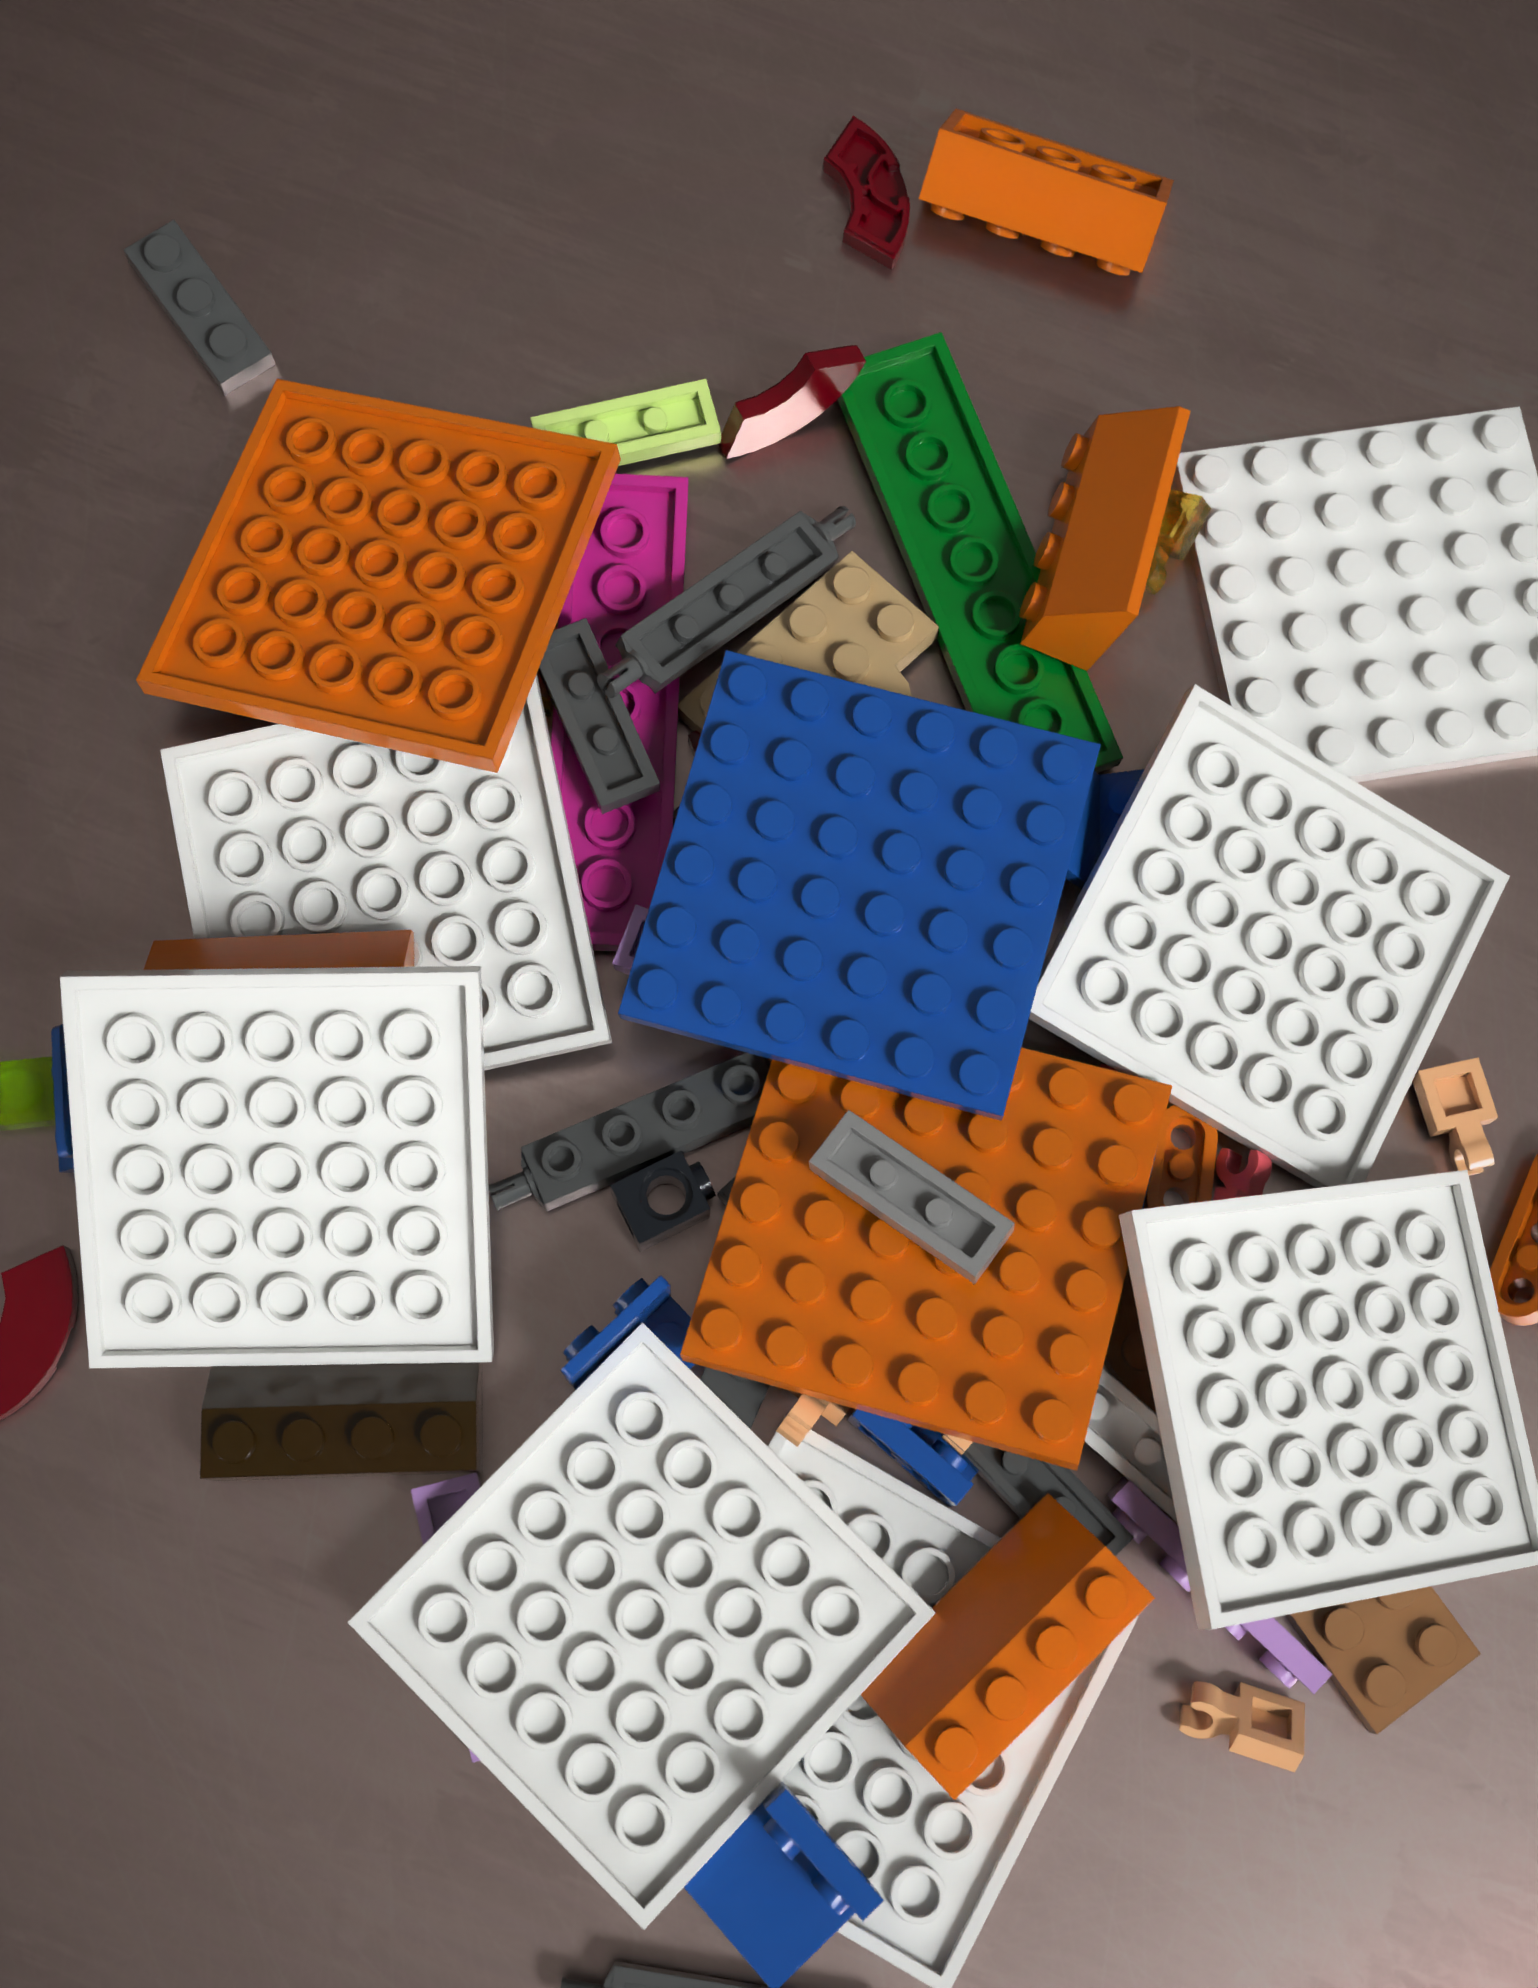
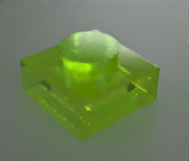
(26, 1093)

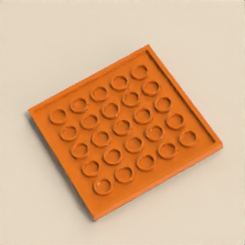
(383, 573)
(860, 1316)

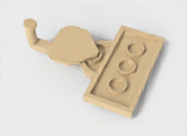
(840, 627)

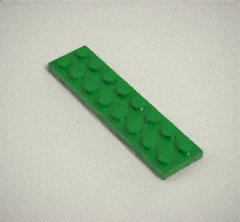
(964, 540)

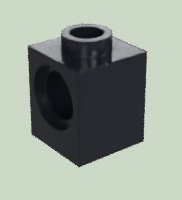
(652, 1227)

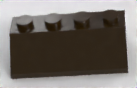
(341, 1421)

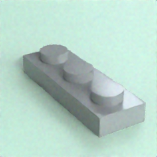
(911, 1196)

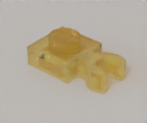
(1179, 528)

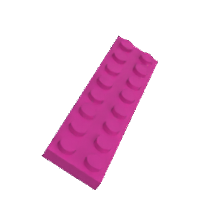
(623, 577)

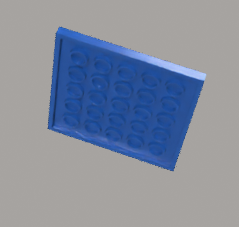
(861, 884)

